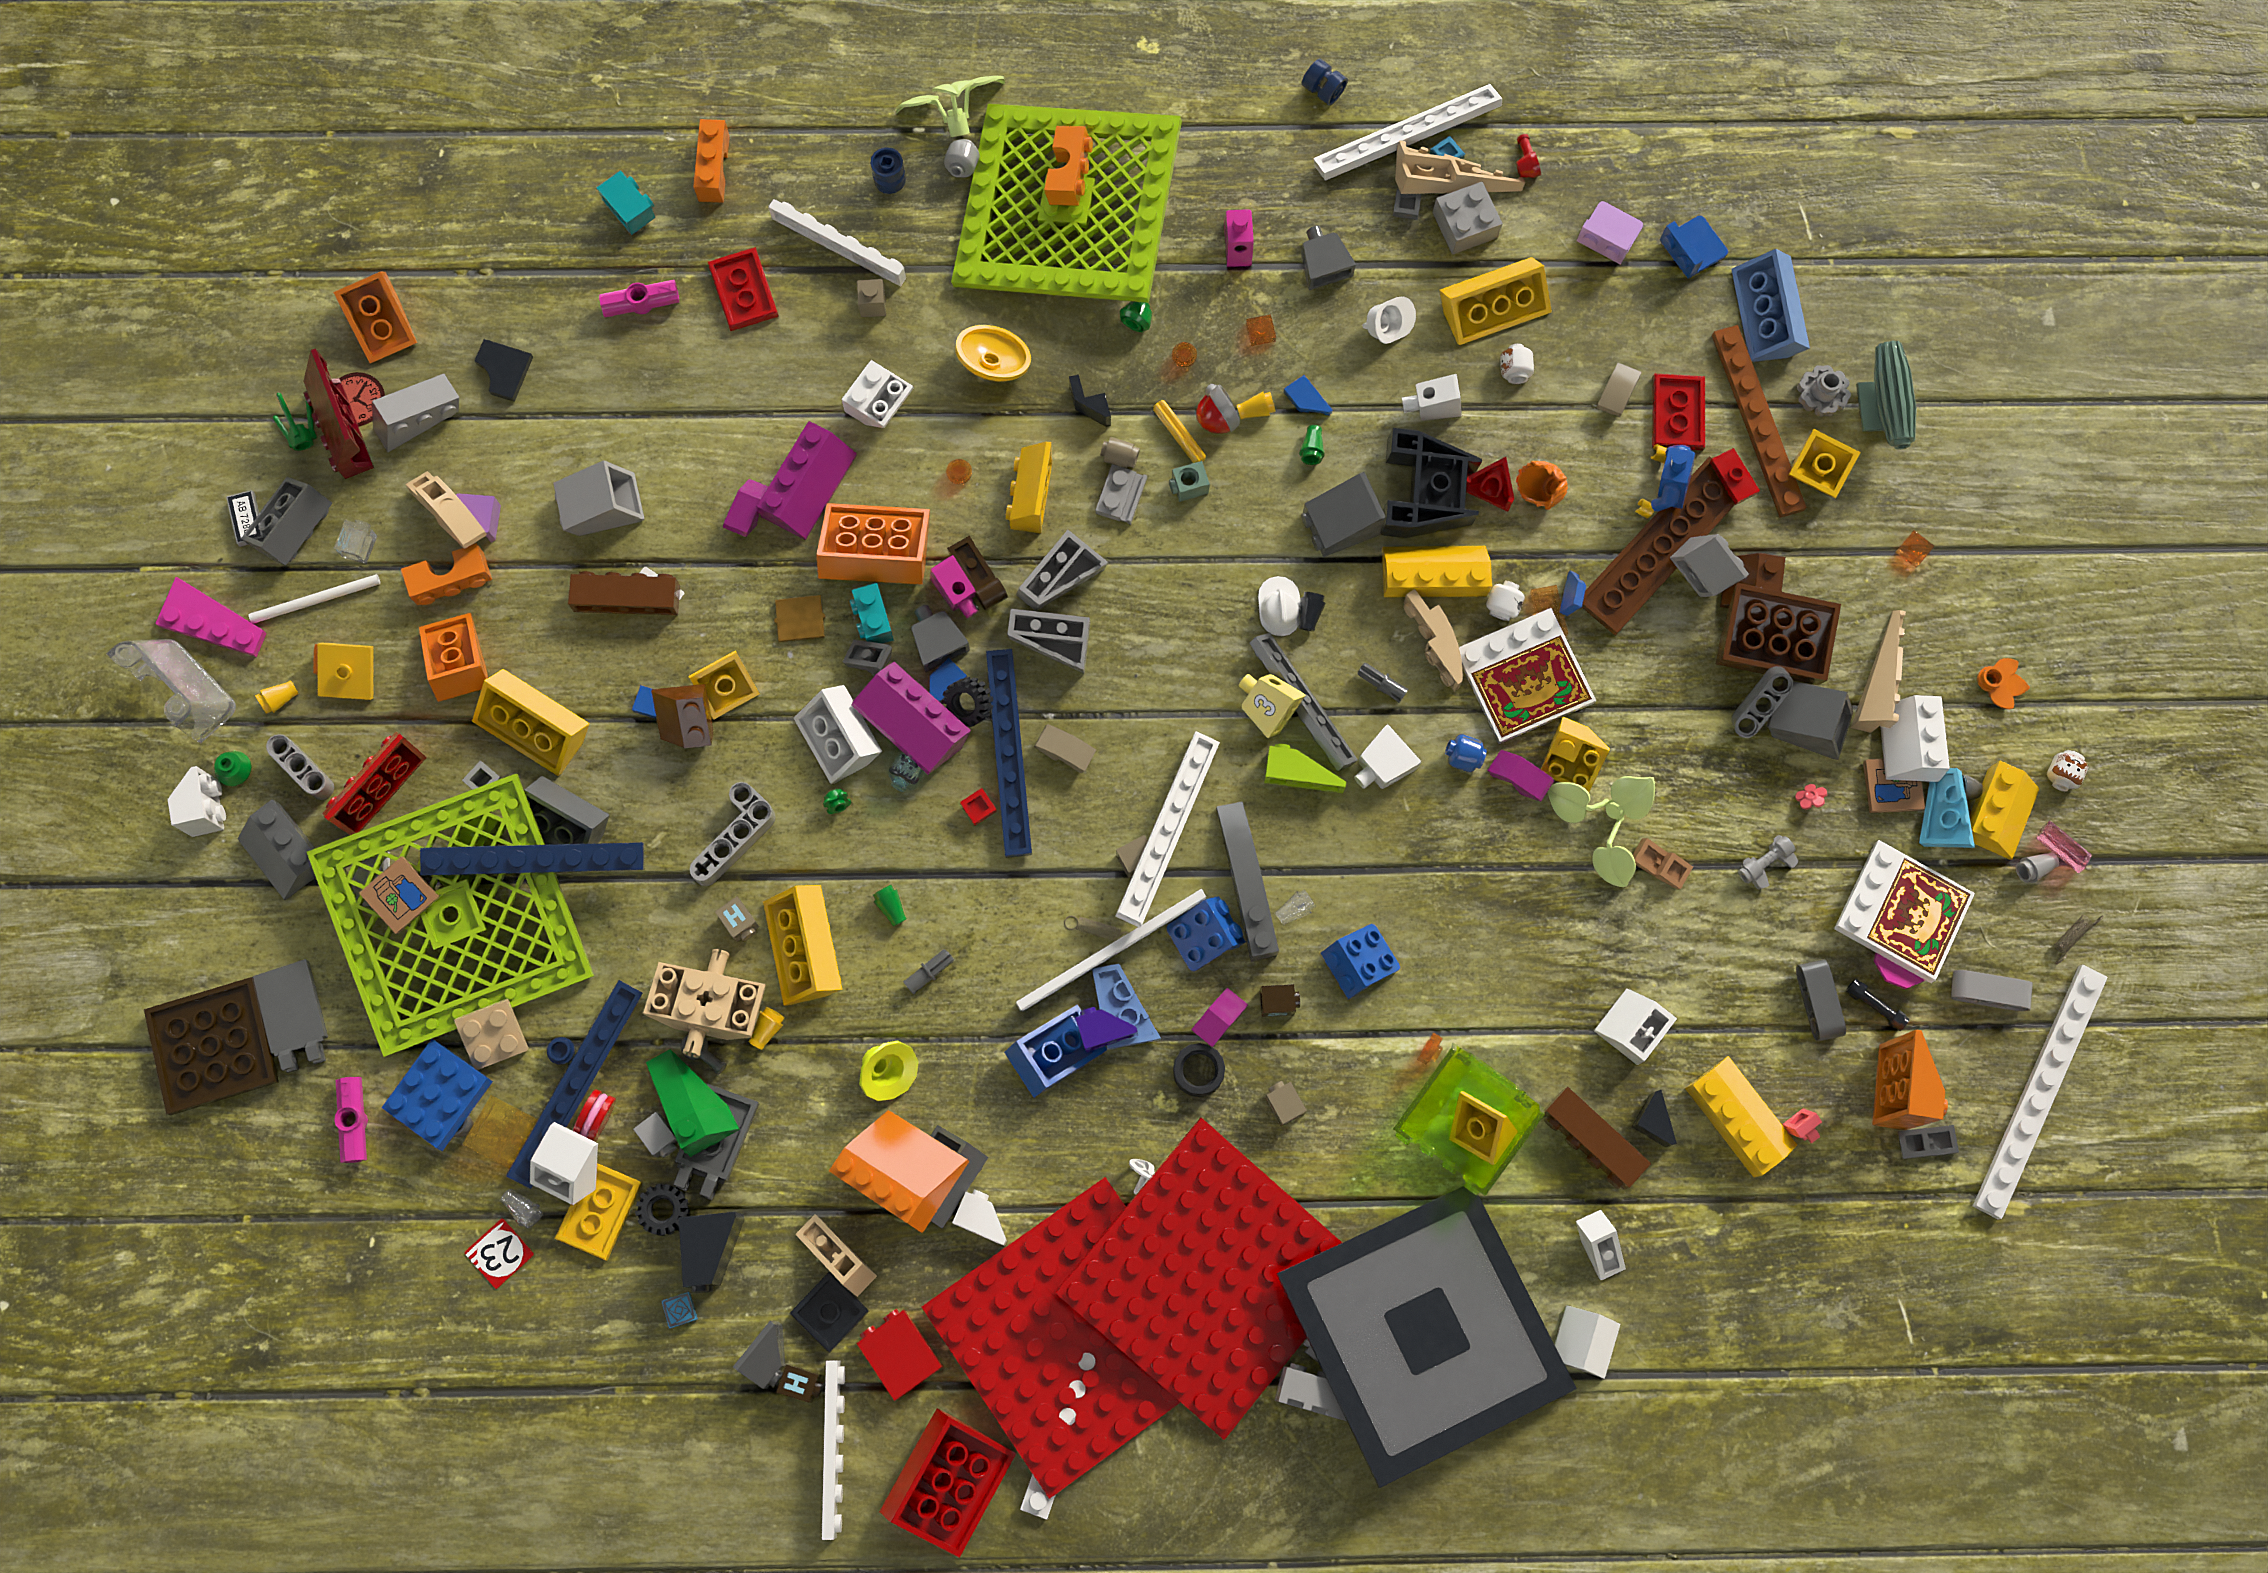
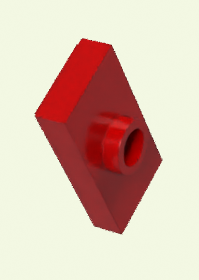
(1734, 476)

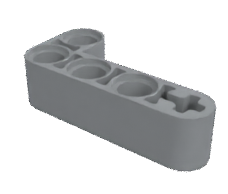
(728, 837)

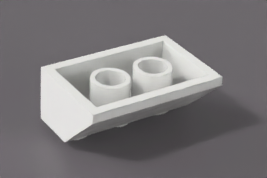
(837, 733)
(1917, 743)

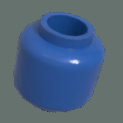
(1465, 753)

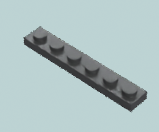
(1309, 710)

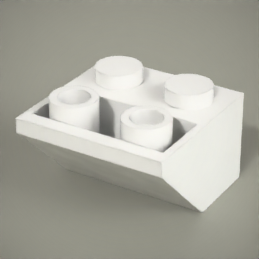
(876, 396)
(196, 804)
(1635, 1025)
(565, 1164)

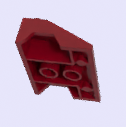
(335, 419)

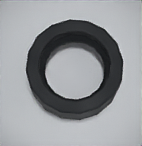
(1214, 1055)

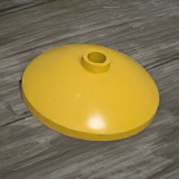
(992, 353)

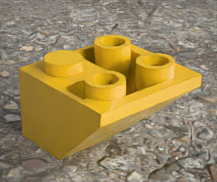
(1575, 754)

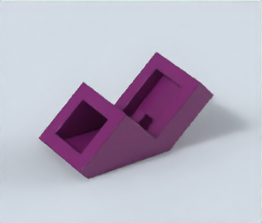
(743, 512)
(1524, 776)
(1219, 1017)

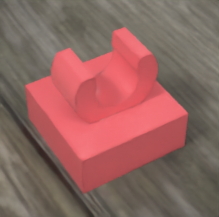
(1803, 1125)

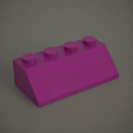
(806, 480)
(911, 718)

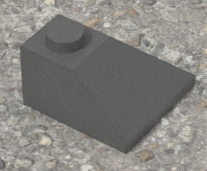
(764, 1357)

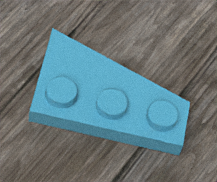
(1947, 814)

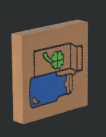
(1890, 794)
(399, 895)

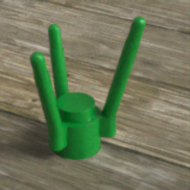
(299, 436)

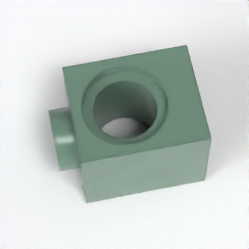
(1194, 472)

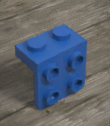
(1693, 245)
(1205, 933)
(1360, 960)

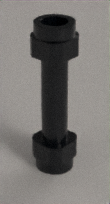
(1897, 1019)

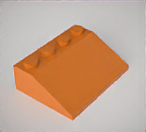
(873, 544)
(1907, 1084)
(900, 1169)

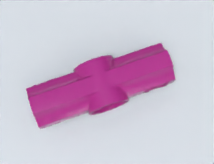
(624, 300)
(353, 1138)

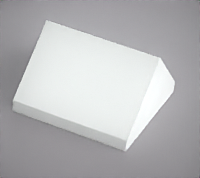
(1586, 1340)

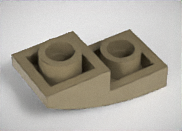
(1619, 390)
(1064, 746)

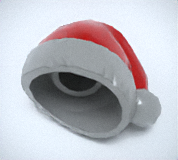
(1216, 411)

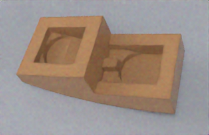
(1660, 864)

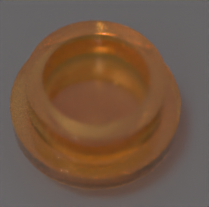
(1184, 354)
(959, 471)

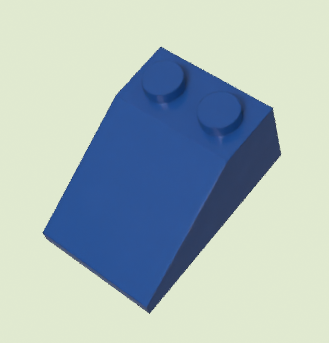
(1051, 1053)

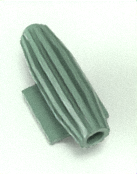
(1889, 400)

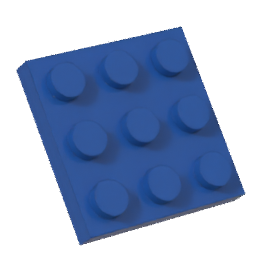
(437, 1094)

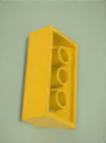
(1496, 300)
(1436, 571)
(529, 721)
(802, 944)
(1741, 1117)

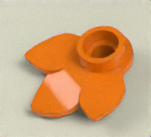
(2005, 682)

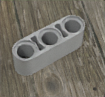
(292, 758)
(1991, 990)

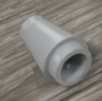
(2036, 867)

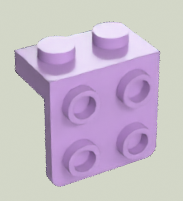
(1610, 232)

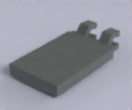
(291, 1013)
(719, 1159)

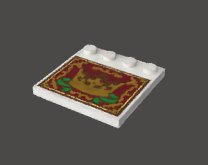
(1525, 676)
(1904, 911)

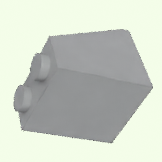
(598, 499)

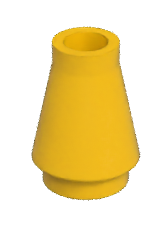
(1257, 406)
(275, 697)
(766, 1026)

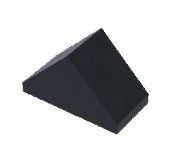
(1655, 1121)

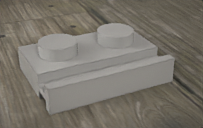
(1121, 494)

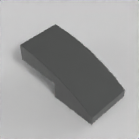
(1928, 1142)

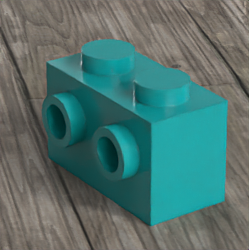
(626, 202)
(873, 617)

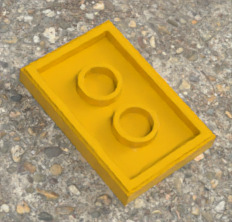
(599, 1217)

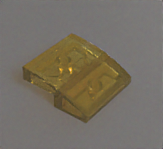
(500, 1131)

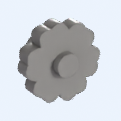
(1824, 391)

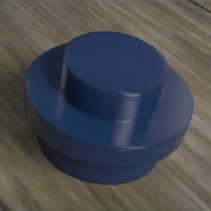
(560, 1051)

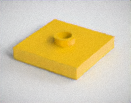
(345, 671)

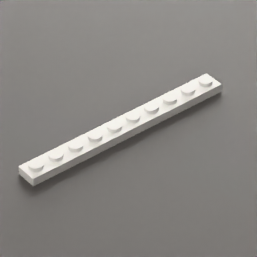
(2040, 1092)

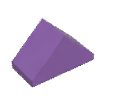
(485, 510)

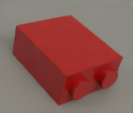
(899, 1353)

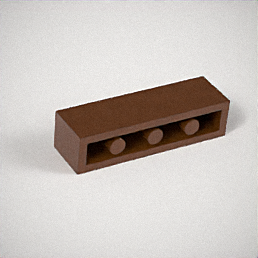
(624, 593)
(1596, 1139)

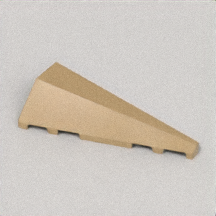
(1428, 173)
(1881, 690)

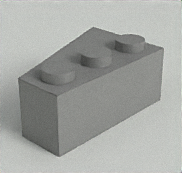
(413, 410)
(1060, 571)
(1053, 635)
(1307, 1391)

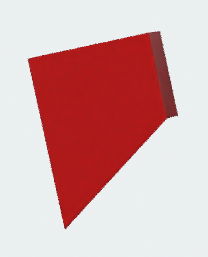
(1492, 484)

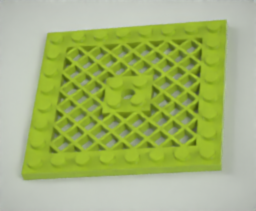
(1089, 282)
(355, 935)

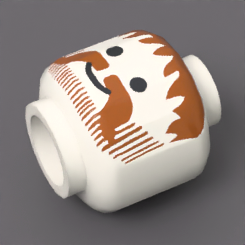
(1517, 364)
(2067, 770)

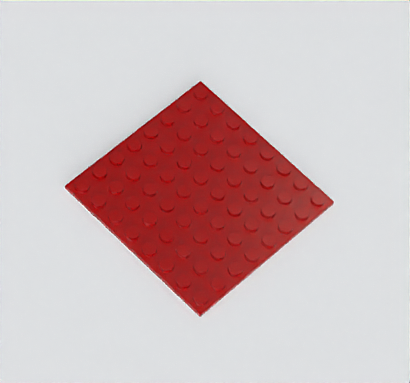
(1194, 1280)
(1027, 1345)

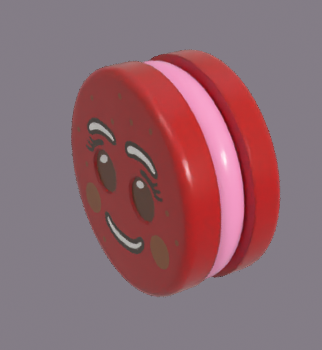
(594, 1115)

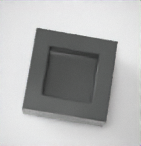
(1406, 205)

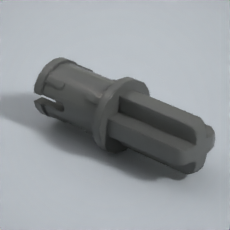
(1382, 682)
(928, 971)

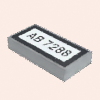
(243, 512)

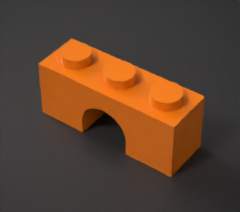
(711, 149)
(1067, 183)
(468, 571)

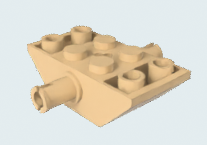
(679, 995)

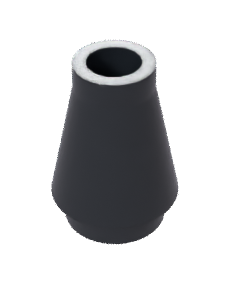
(1310, 610)

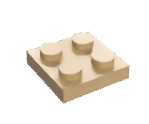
(491, 1034)

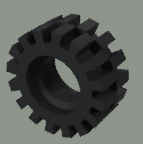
(980, 698)
(646, 1205)

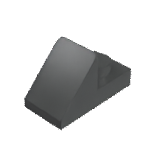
(868, 656)

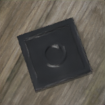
(829, 1312)

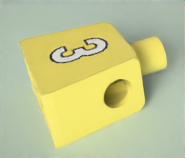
(1270, 702)

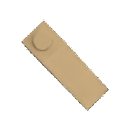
(836, 1255)

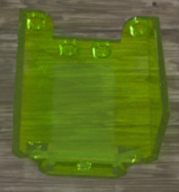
(1433, 1108)

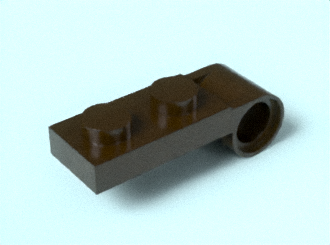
(987, 586)

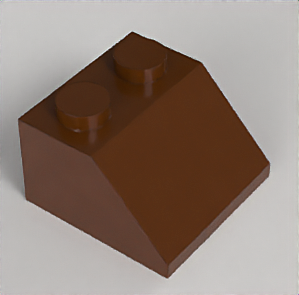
(1763, 571)
(684, 715)

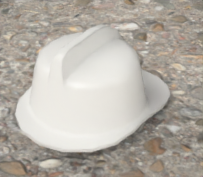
(1391, 319)
(1279, 606)

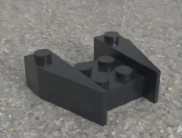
(1436, 485)

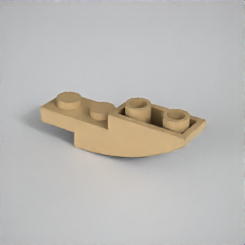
(447, 509)
(1443, 646)

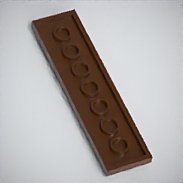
(1646, 560)

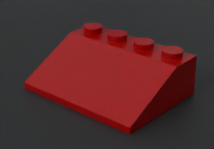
(374, 784)
(947, 1483)

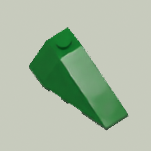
(691, 1106)

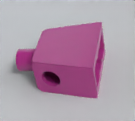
(1238, 231)
(948, 577)

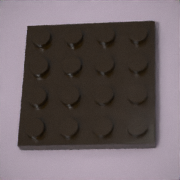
(210, 1046)

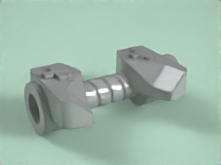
(1753, 869)

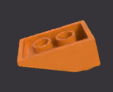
(376, 316)
(453, 657)

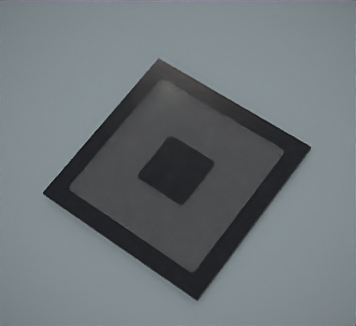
(1425, 1334)

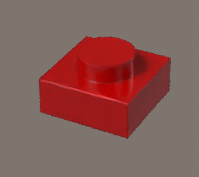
(978, 806)

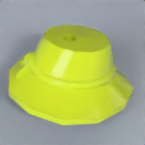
(888, 1070)

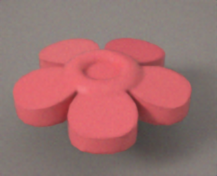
(1811, 796)

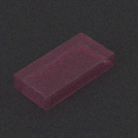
(2064, 846)

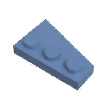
(1119, 999)

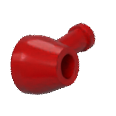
(1528, 165)

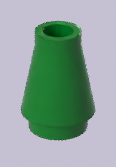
(1312, 447)
(890, 904)

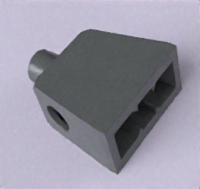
(1325, 259)
(937, 638)

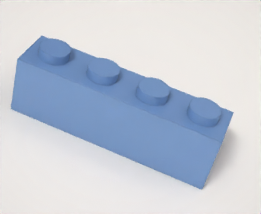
(1770, 307)

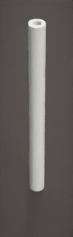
(314, 599)

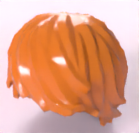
(1542, 484)

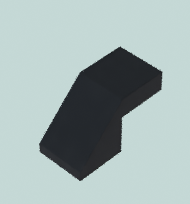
(1091, 406)

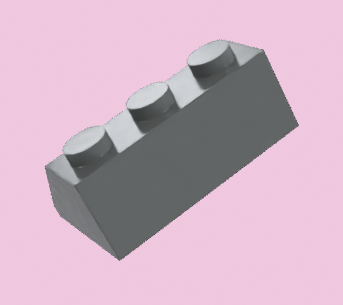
(288, 520)
(563, 815)
(278, 848)
(975, 1165)

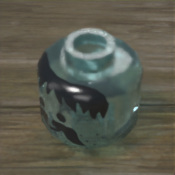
(905, 773)

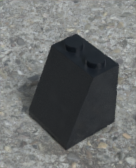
(707, 1248)

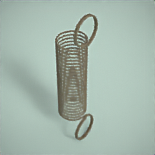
(1104, 926)
(2072, 937)

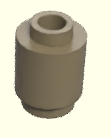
(1120, 453)

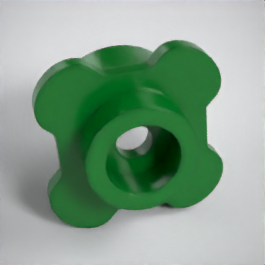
(836, 801)

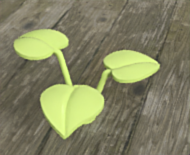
(956, 117)
(1629, 797)

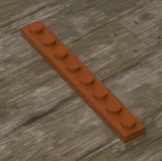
(1758, 421)

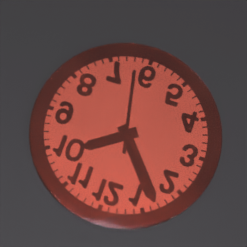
(361, 391)

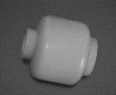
(961, 158)

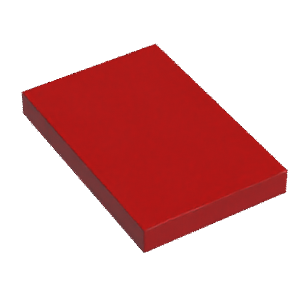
(743, 289)
(1678, 411)

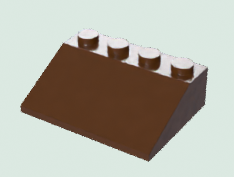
(1780, 630)

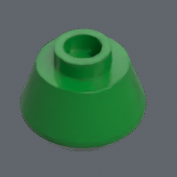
(1136, 316)
(232, 768)

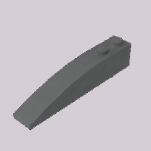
(1247, 882)

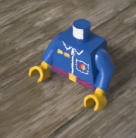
(1674, 479)

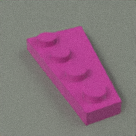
(205, 619)

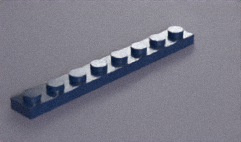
(1009, 753)
(531, 858)
(578, 1074)

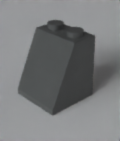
(1344, 516)
(1813, 719)

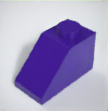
(1102, 1028)

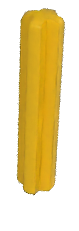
(1179, 432)

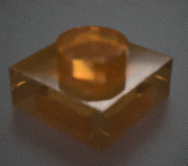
(1261, 330)
(1915, 548)
(1431, 1049)

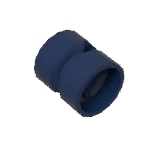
(1326, 83)
(888, 170)

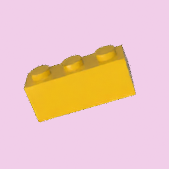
(1030, 488)
(2002, 809)

